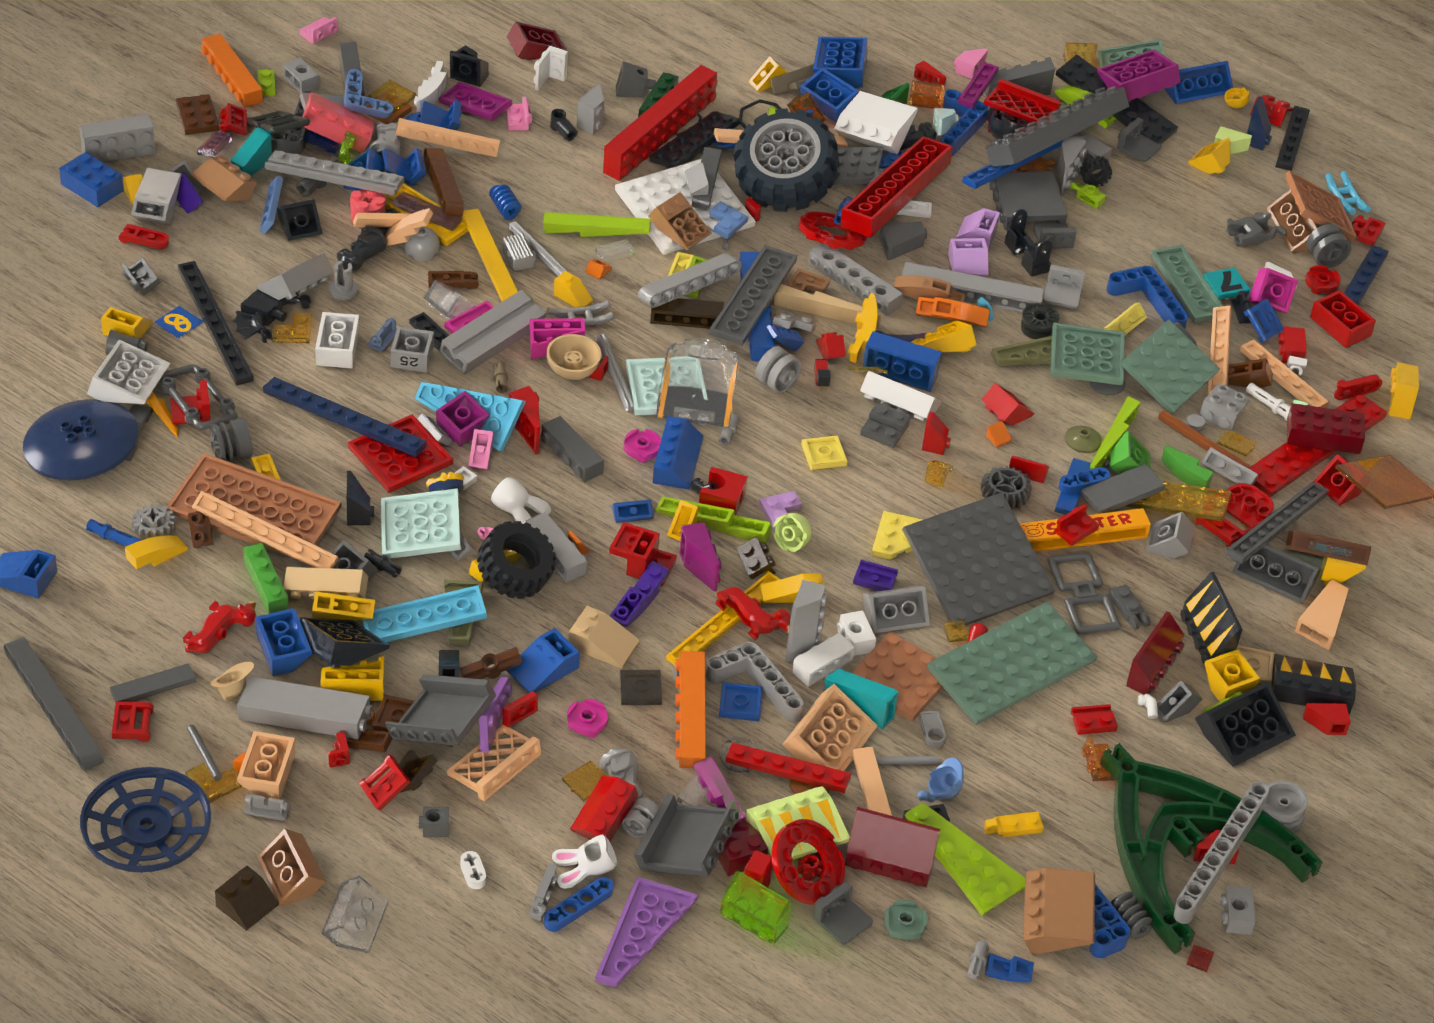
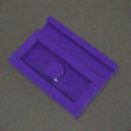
(875, 576)

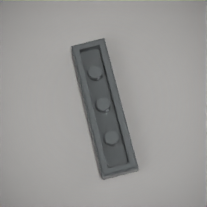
(153, 684)

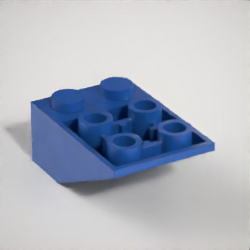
(27, 571)
(546, 661)

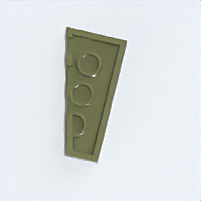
(461, 633)

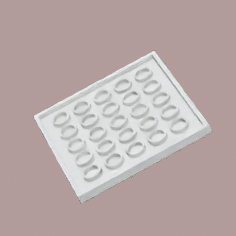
(648, 192)

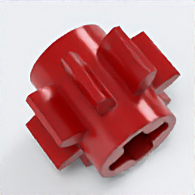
(810, 867)

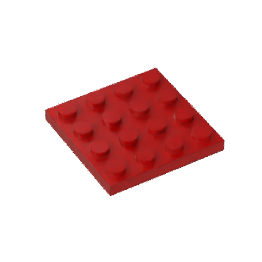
(396, 468)

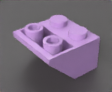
(980, 225)
(969, 256)

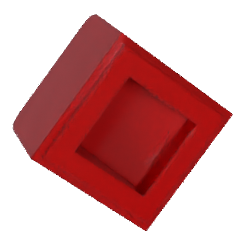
(601, 370)

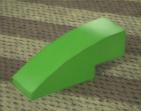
(1186, 468)

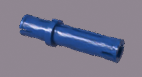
(837, 219)
(107, 532)

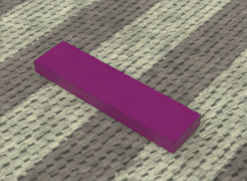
(978, 85)

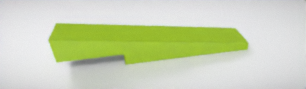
(594, 224)
(1120, 425)
(721, 520)

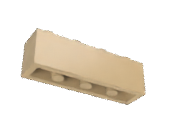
(307, 581)

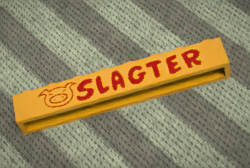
(1112, 528)

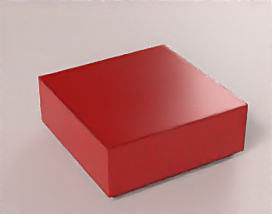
(753, 208)

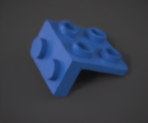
(439, 117)
(411, 168)

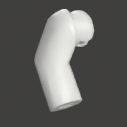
(1151, 704)

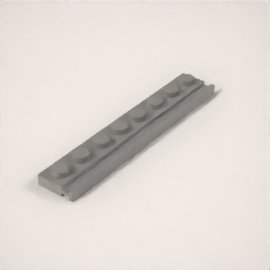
(334, 172)

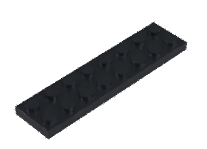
(1084, 76)

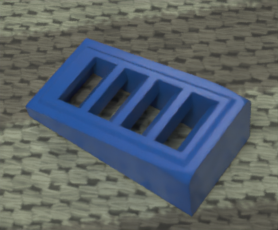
(787, 337)

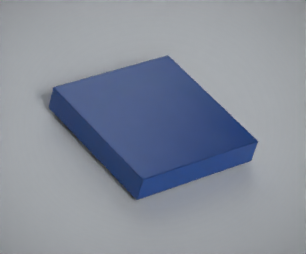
(740, 701)

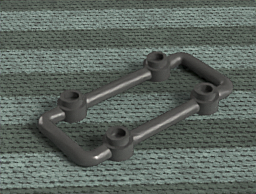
(192, 415)

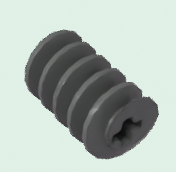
(1132, 914)

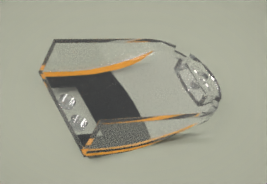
(698, 382)

